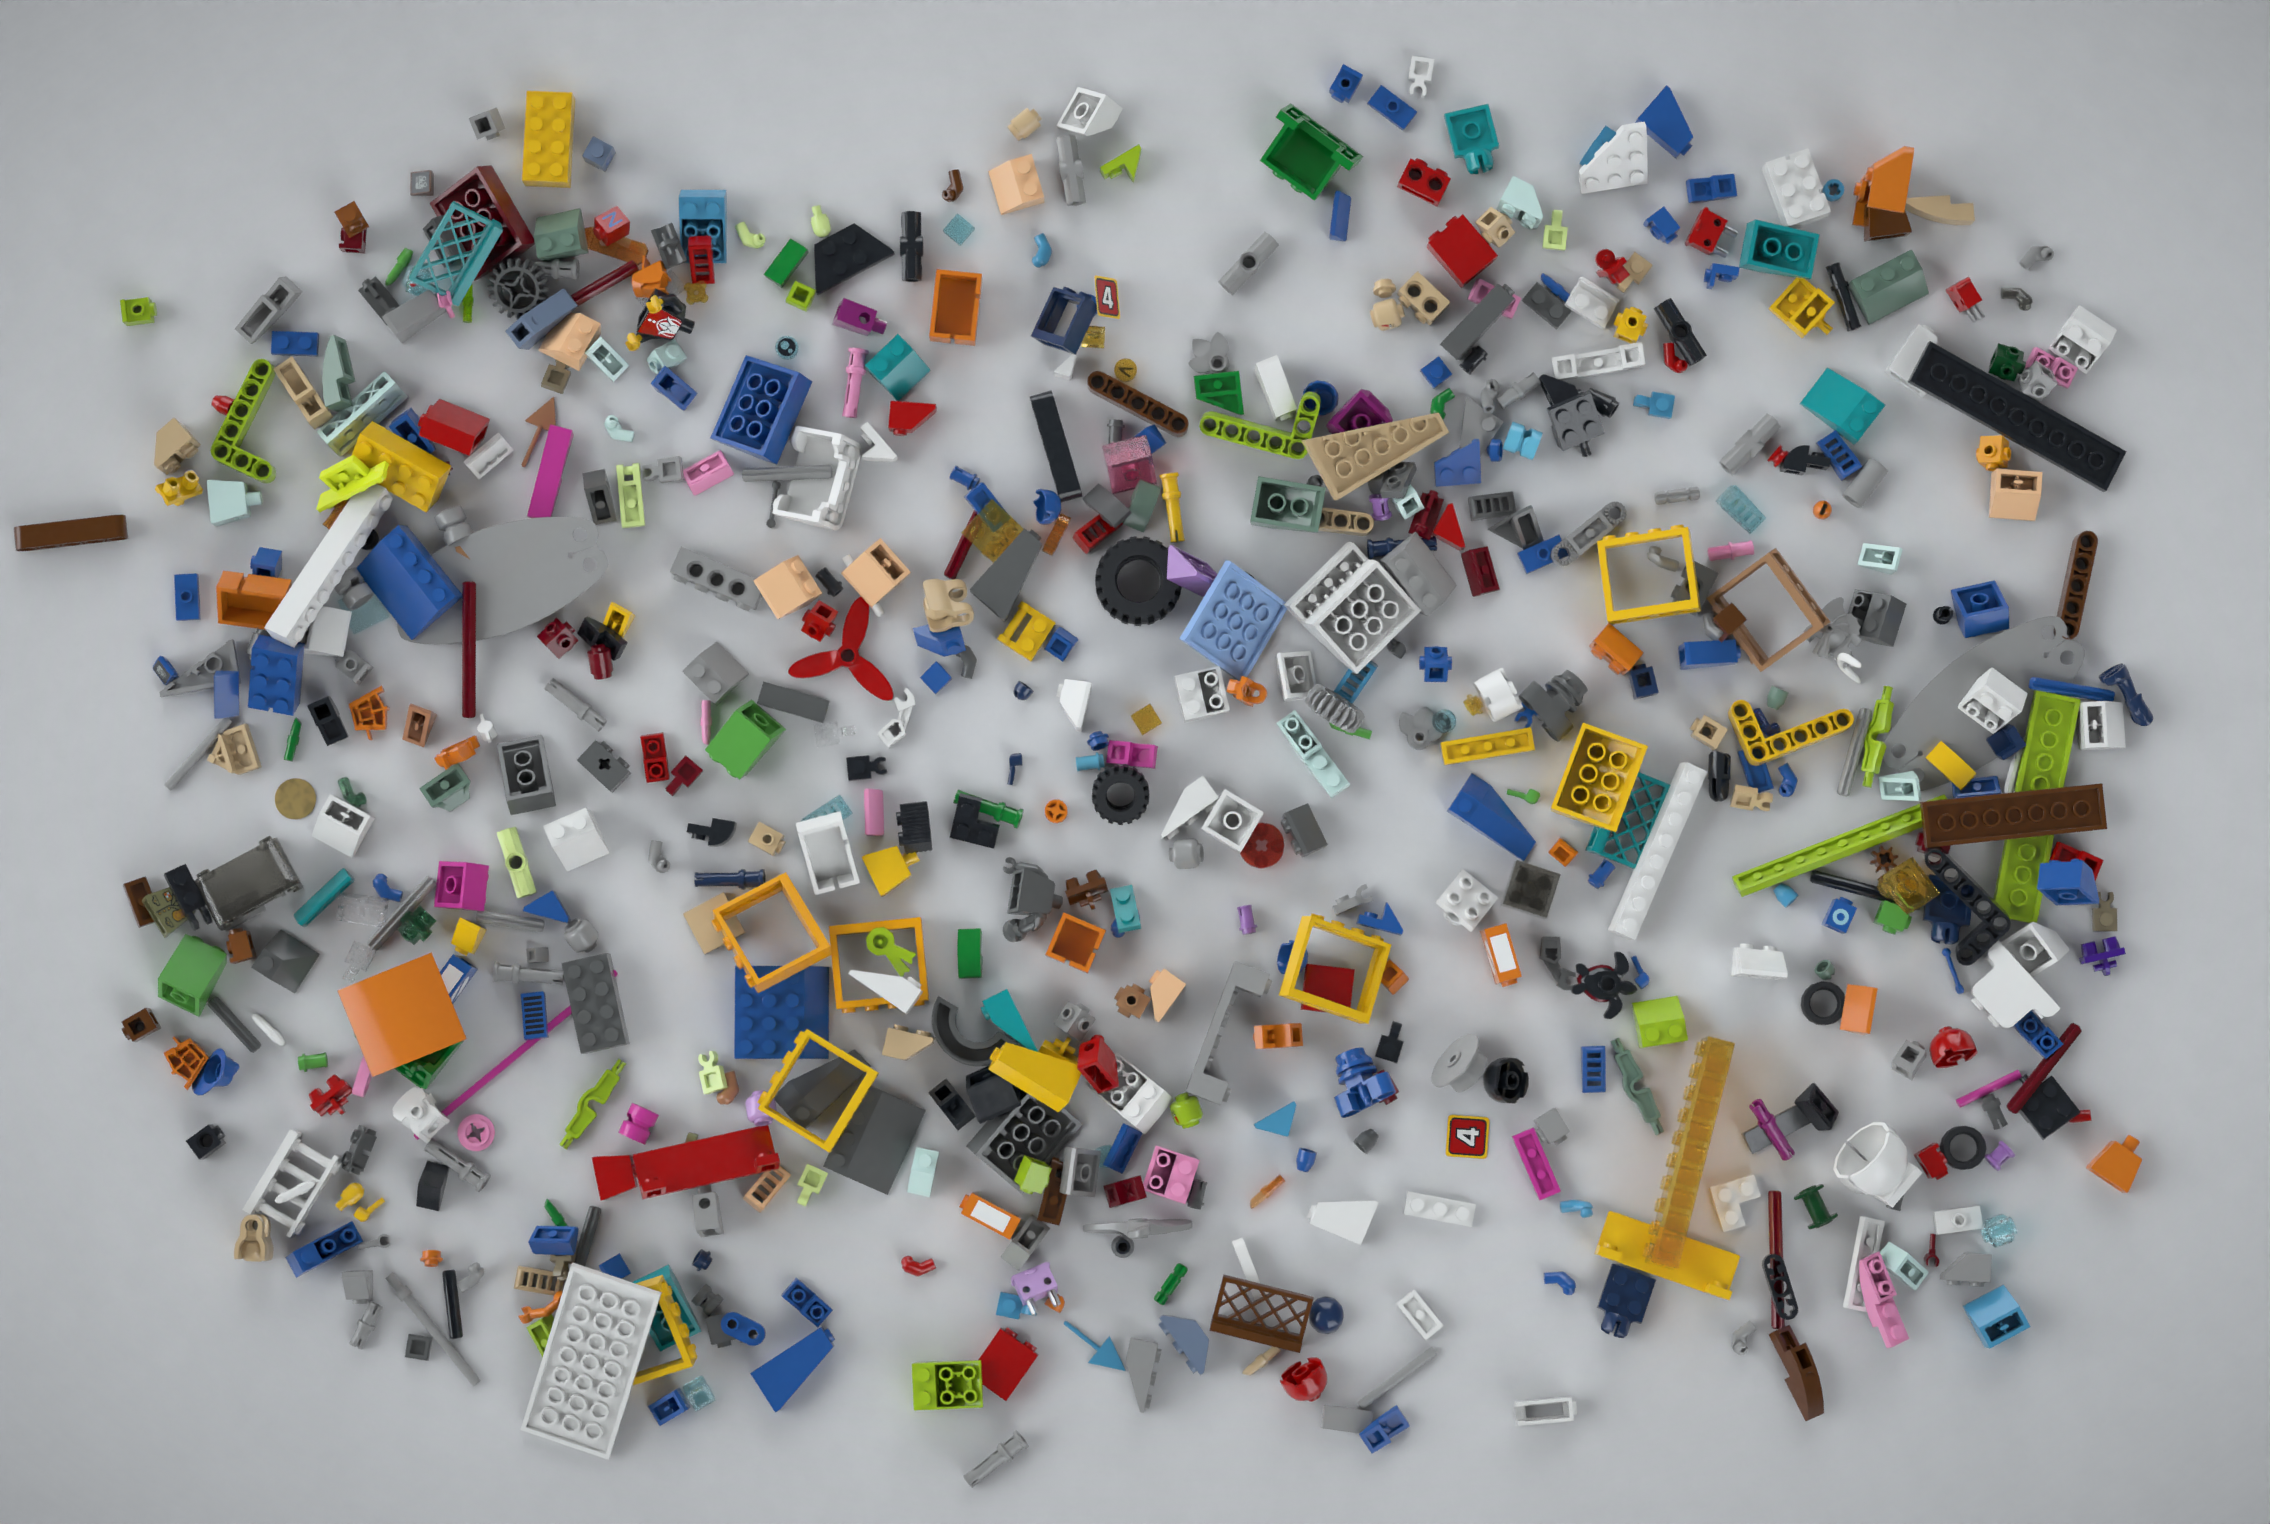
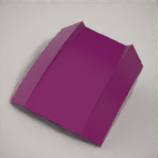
(1359, 412)

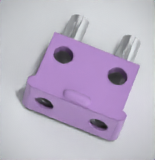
(1034, 1283)

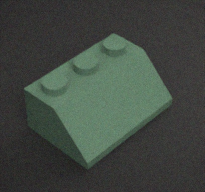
(1889, 287)

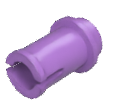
(1246, 920)

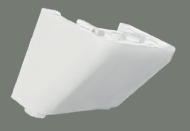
(821, 500)

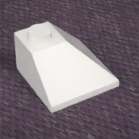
(1089, 113)
(1074, 700)
(2035, 947)

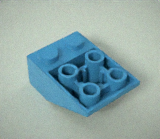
(704, 215)

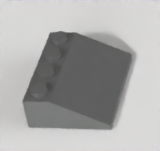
(1027, 1131)
(876, 1140)

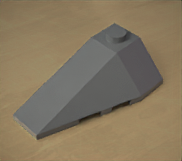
(818, 1089)

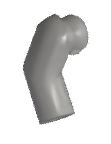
(656, 859)
(1740, 1336)

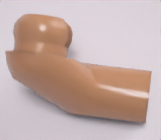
(729, 1093)

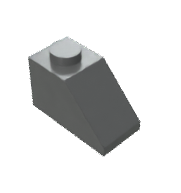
(599, 496)

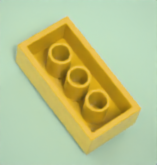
(548, 139)
(411, 470)

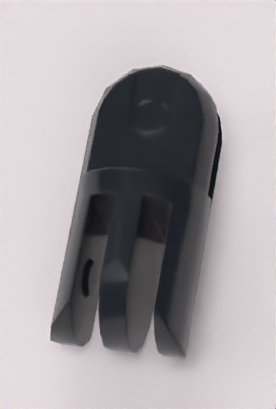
(1719, 775)

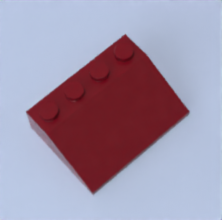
(486, 195)

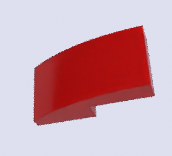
(655, 757)

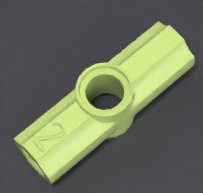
(512, 848)

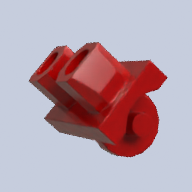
(1611, 266)
(333, 1099)

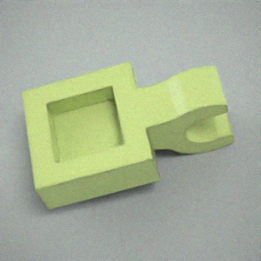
(1554, 234)
(811, 1181)

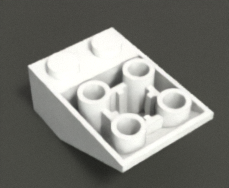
(1137, 1096)

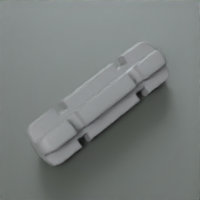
(1677, 495)

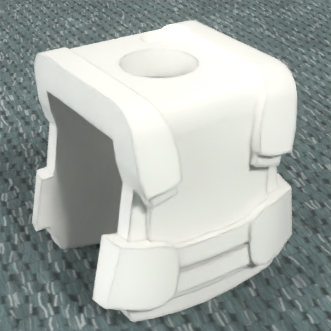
(420, 1113)

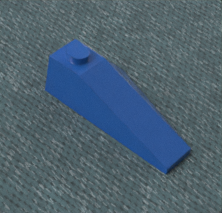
(1488, 814)

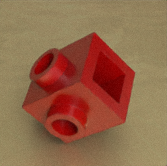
(815, 624)

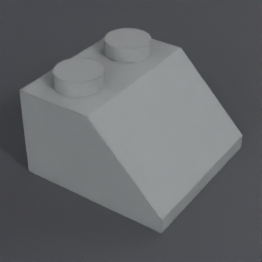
(715, 673)

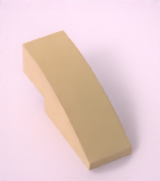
(1941, 210)
(303, 393)

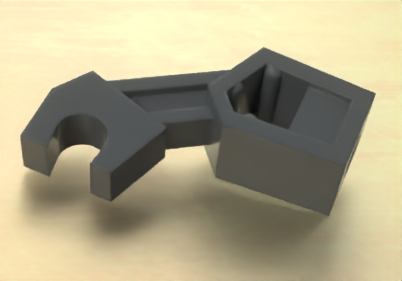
(1559, 974)

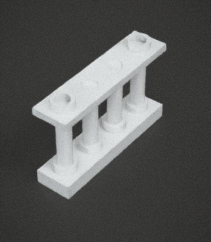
(281, 1163)

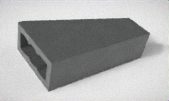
(1478, 321)
(1006, 576)

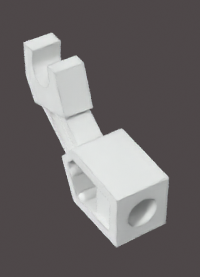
(905, 710)

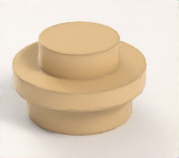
(1384, 288)

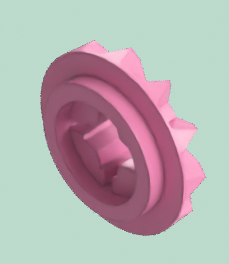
(465, 1129)

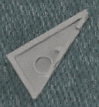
(202, 674)

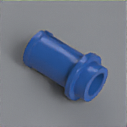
(964, 478)
(1601, 874)

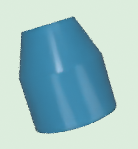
(1785, 894)

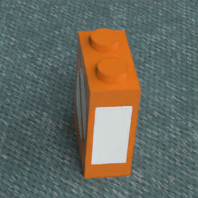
(1501, 955)
(989, 1215)

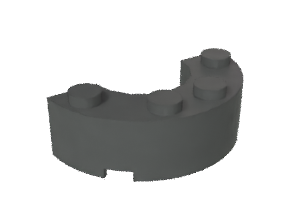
(955, 1044)

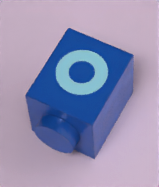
(1839, 915)

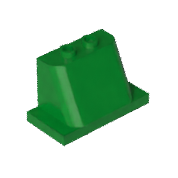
(1307, 153)

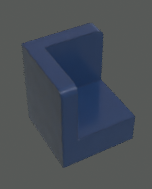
(2006, 742)

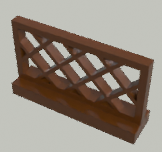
(1260, 1332)

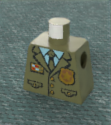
(164, 911)

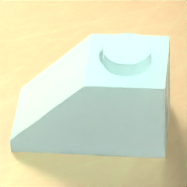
(923, 1171)
(1903, 1266)

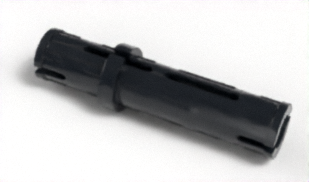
(1843, 296)

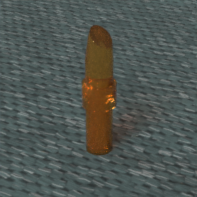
(1266, 1191)

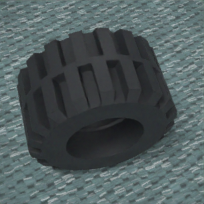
(1125, 813)

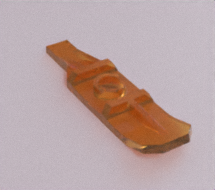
(623, 249)

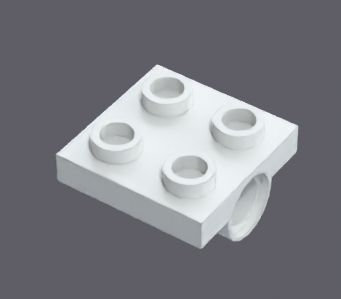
(1466, 901)

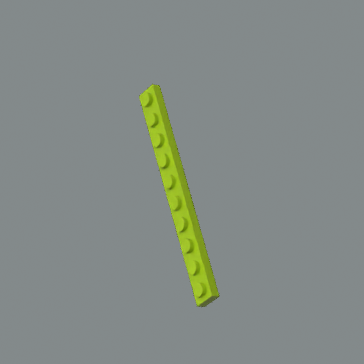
(1830, 850)

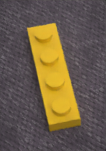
(1487, 746)

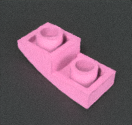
(2063, 370)

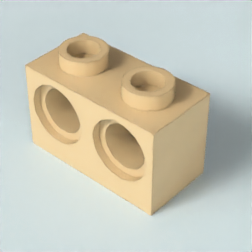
(1428, 294)

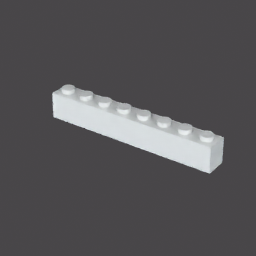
(328, 565)
(1657, 851)

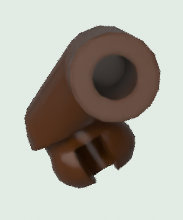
(955, 188)

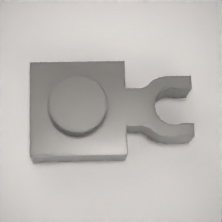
(667, 470)

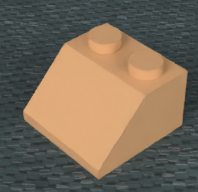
(1016, 184)
(571, 339)
(788, 587)
(1164, 992)

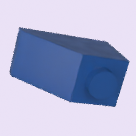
(407, 427)
(942, 643)

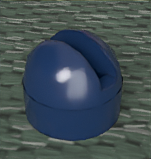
(1022, 691)

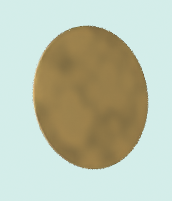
(295, 798)

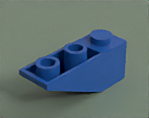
(323, 1249)

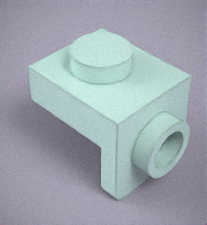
(666, 355)

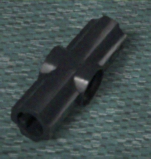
(911, 246)
(1687, 345)

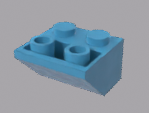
(1996, 1317)

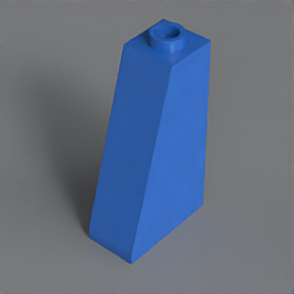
(788, 1370)

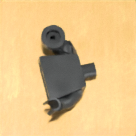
(1031, 896)

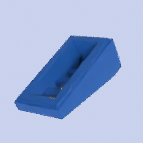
(1842, 474)
(1602, 1069)

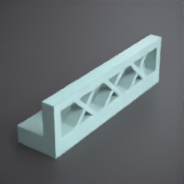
(379, 405)

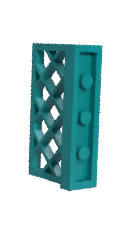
(475, 258)
(1600, 836)

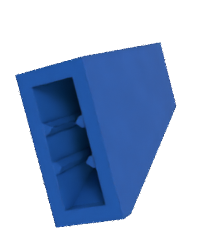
(1667, 124)
(1708, 654)

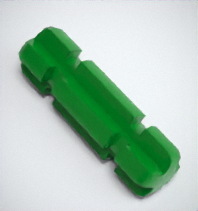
(1170, 1284)

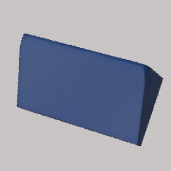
(1340, 216)
(226, 694)
(1978, 787)
(554, 1240)

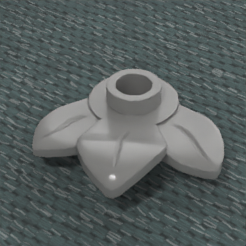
(1208, 352)
(1420, 725)

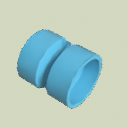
(1522, 440)

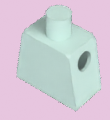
(230, 501)

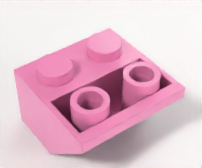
(1170, 1174)

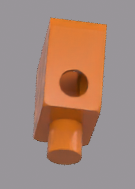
(2117, 1163)

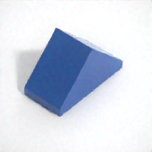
(548, 907)
(669, 1406)

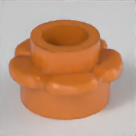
(431, 1258)

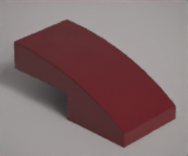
(1125, 1191)

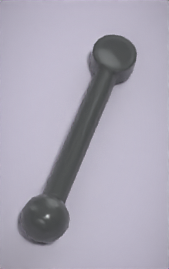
(771, 522)

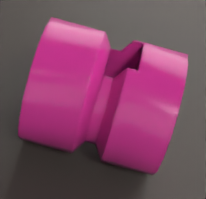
(638, 1123)

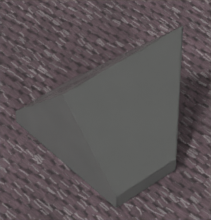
(1520, 528)

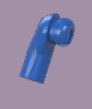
(384, 891)
(1562, 1279)

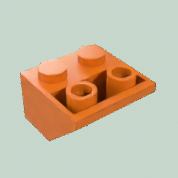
(1615, 649)

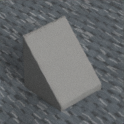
(537, 955)

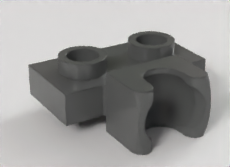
(1393, 482)

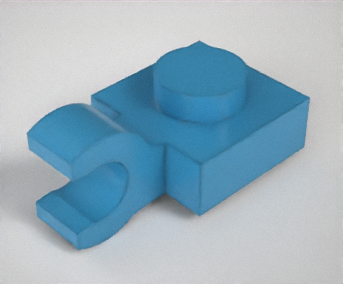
(1659, 404)
(1011, 1306)

